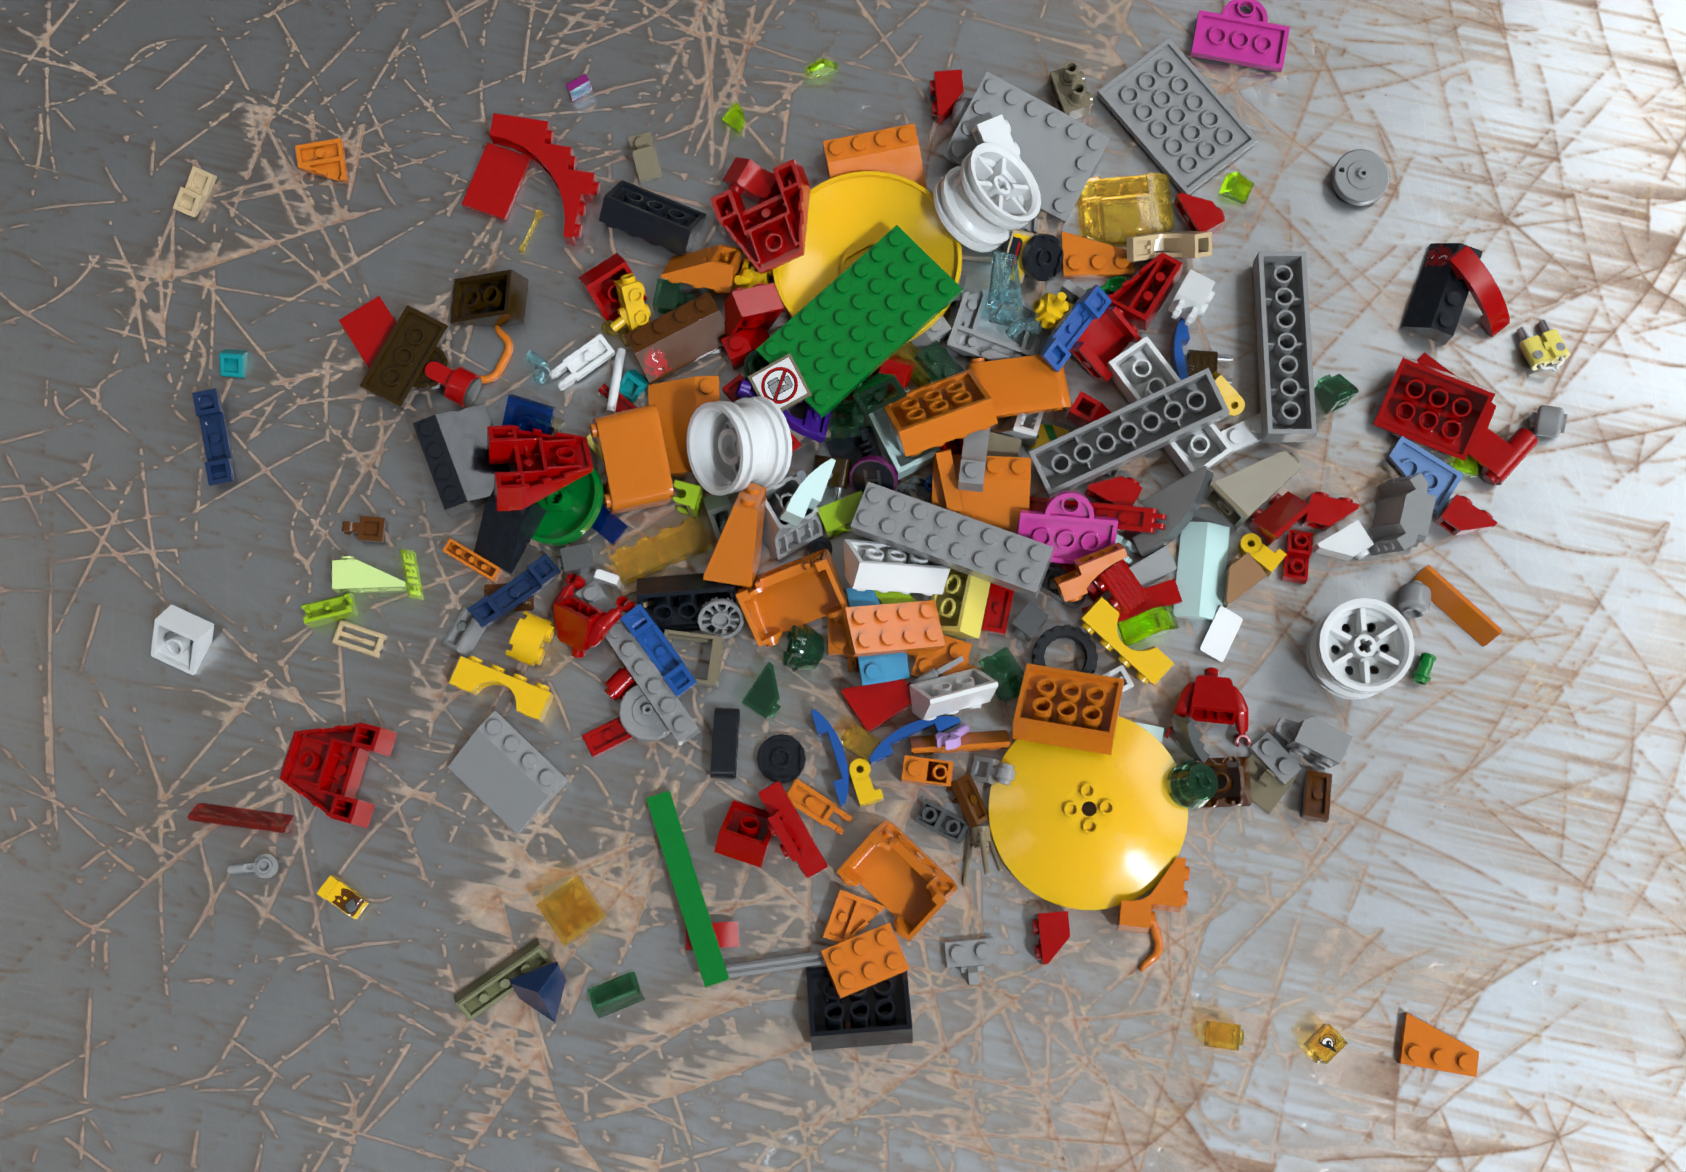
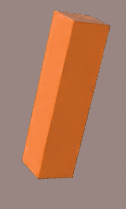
(949, 480)
(472, 560)

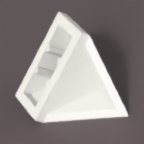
(1022, 427)

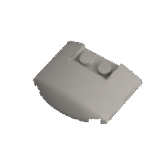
(974, 332)

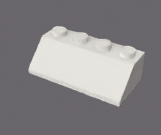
(886, 569)

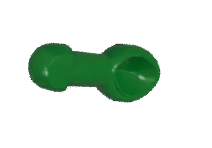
(1112, 284)

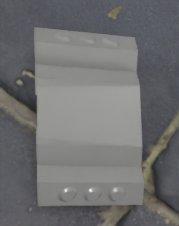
(1401, 514)
(780, 535)

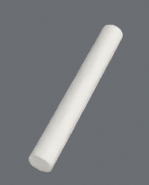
(615, 381)

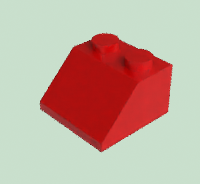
(601, 287)
(752, 308)
(1278, 517)
(744, 834)

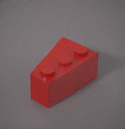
(1148, 290)

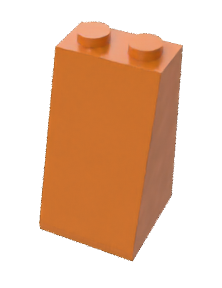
(740, 543)

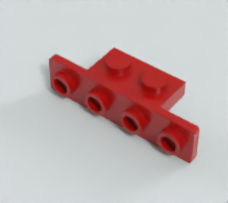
(791, 830)

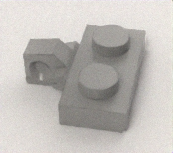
(970, 956)

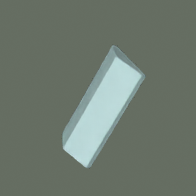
(1201, 570)

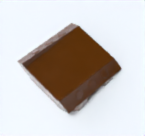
(1233, 782)

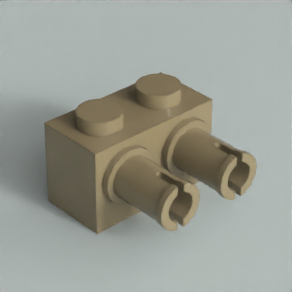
(1070, 91)

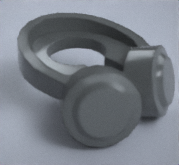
(915, 484)

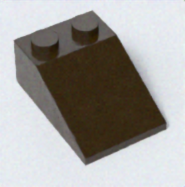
(490, 299)

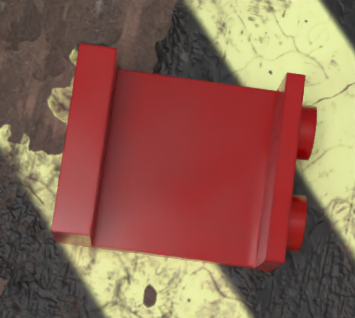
(1103, 342)

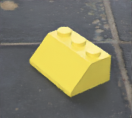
(962, 605)

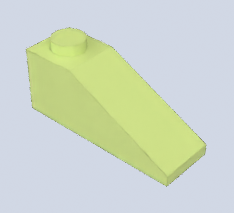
(358, 577)

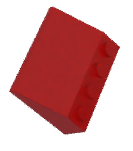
(1434, 408)

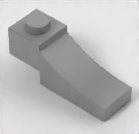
(973, 461)

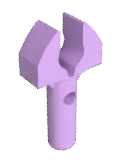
(953, 739)

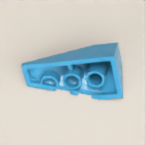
(877, 667)

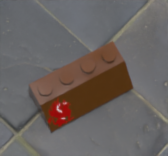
(678, 338)

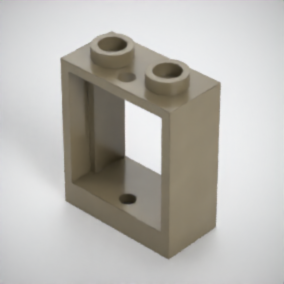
(716, 653)

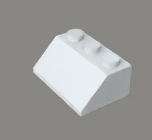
(951, 693)

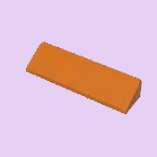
(1458, 607)
(969, 742)

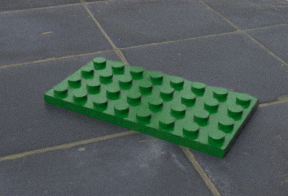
(862, 318)

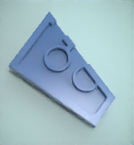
(1441, 477)

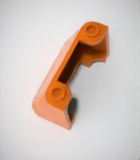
(1022, 385)
(633, 459)
(792, 596)
(899, 878)

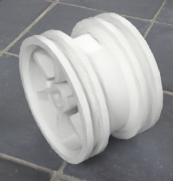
(987, 197)
(738, 445)
(1329, 668)

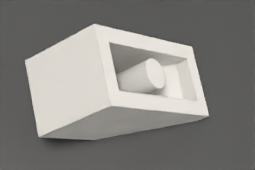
(1346, 543)

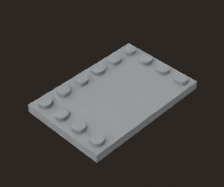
(1177, 117)
(1051, 143)

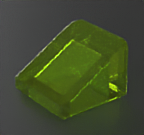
(1236, 187)

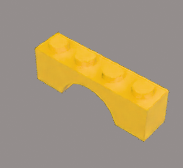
(1149, 663)
(473, 677)

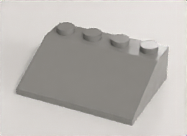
(507, 772)

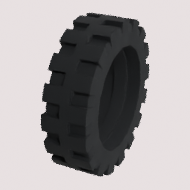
(1068, 632)

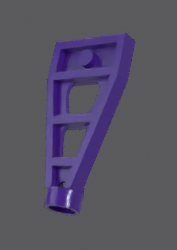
(810, 426)

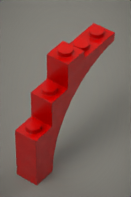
(536, 140)

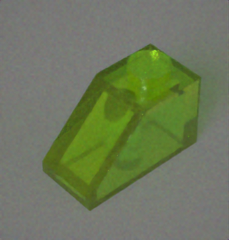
(1148, 625)

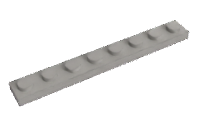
(643, 670)

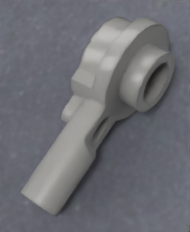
(264, 866)

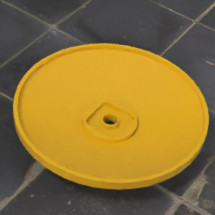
(852, 216)
(1080, 857)

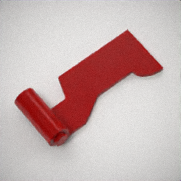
(1490, 450)

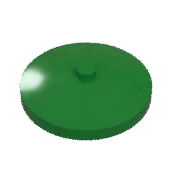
(570, 510)

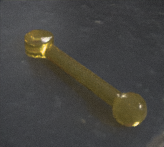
(538, 215)

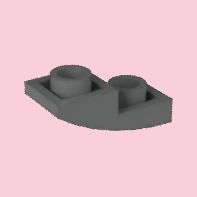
(1188, 737)
(942, 822)

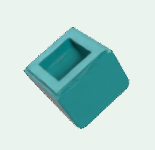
(233, 363)
(633, 385)

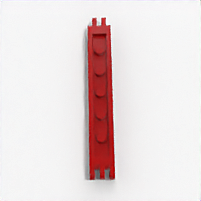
(1129, 517)

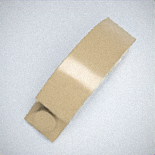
(1173, 243)

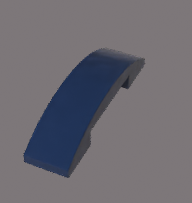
(215, 437)
(515, 593)

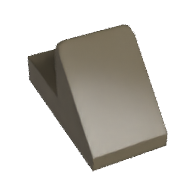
(645, 157)

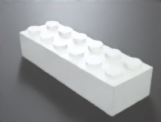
(1145, 371)

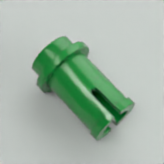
(1423, 669)

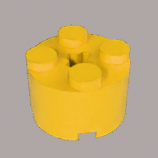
(530, 638)

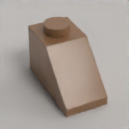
(1240, 577)

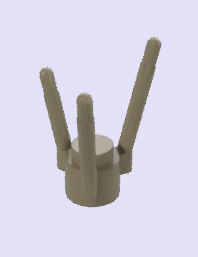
(981, 838)

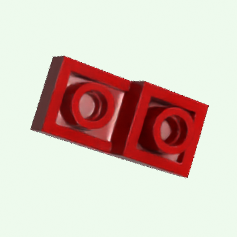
(1298, 552)
(725, 932)

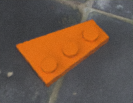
(1093, 259)
(1433, 1049)

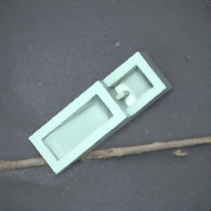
(807, 494)

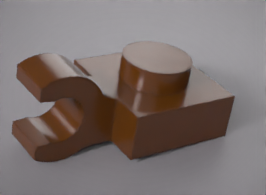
(368, 530)

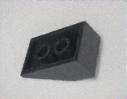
(506, 533)

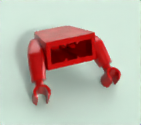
(581, 623)
(1214, 701)

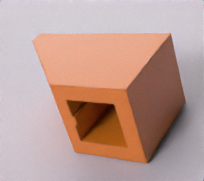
(926, 771)

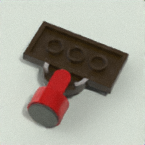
(415, 362)

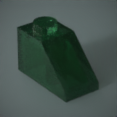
(878, 392)
(1334, 392)
(764, 695)

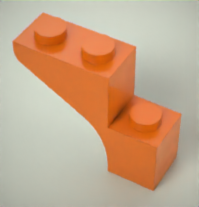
(1167, 896)

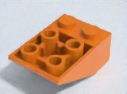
(707, 268)

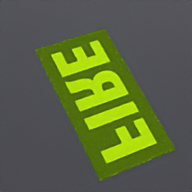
(411, 574)

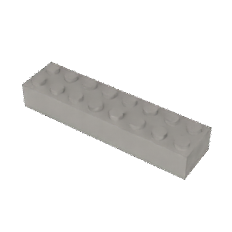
(1284, 347)
(1130, 433)
(952, 540)

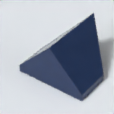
(541, 989)

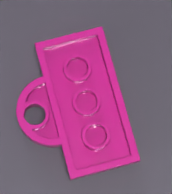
(1240, 37)
(1069, 531)

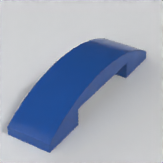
(1072, 326)
(1180, 338)
(659, 650)
(823, 728)
(884, 749)

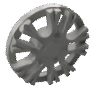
(721, 617)

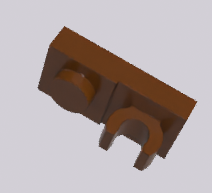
(1317, 796)
(970, 800)

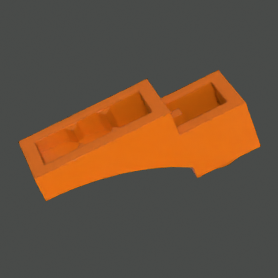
(1075, 583)

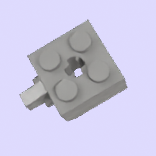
(1314, 741)

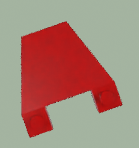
(773, 229)
(540, 462)
(330, 765)

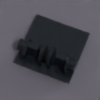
(855, 447)

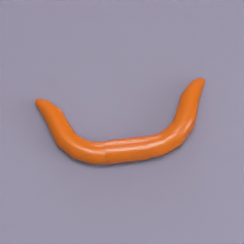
(504, 359)
(1158, 947)

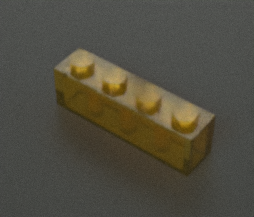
(661, 551)

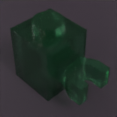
(669, 296)

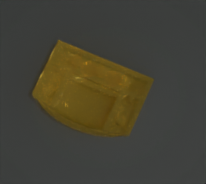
(1125, 207)

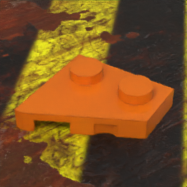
(323, 159)
(849, 916)

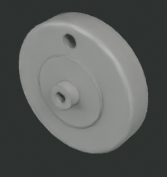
(1360, 177)
(640, 717)

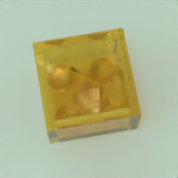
(572, 910)

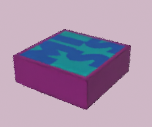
(579, 87)

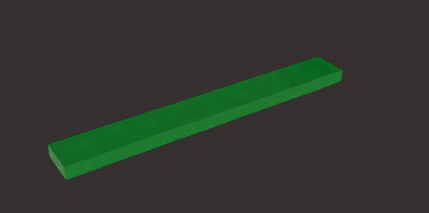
(688, 889)

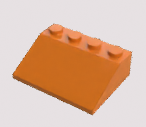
(884, 150)
(675, 405)
(940, 413)
(1003, 495)
(1068, 709)

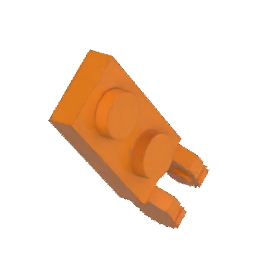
(816, 805)

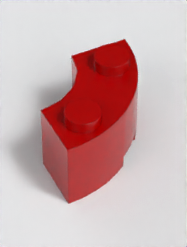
(751, 180)

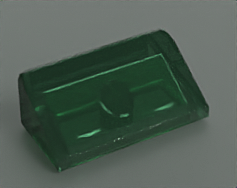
(616, 994)

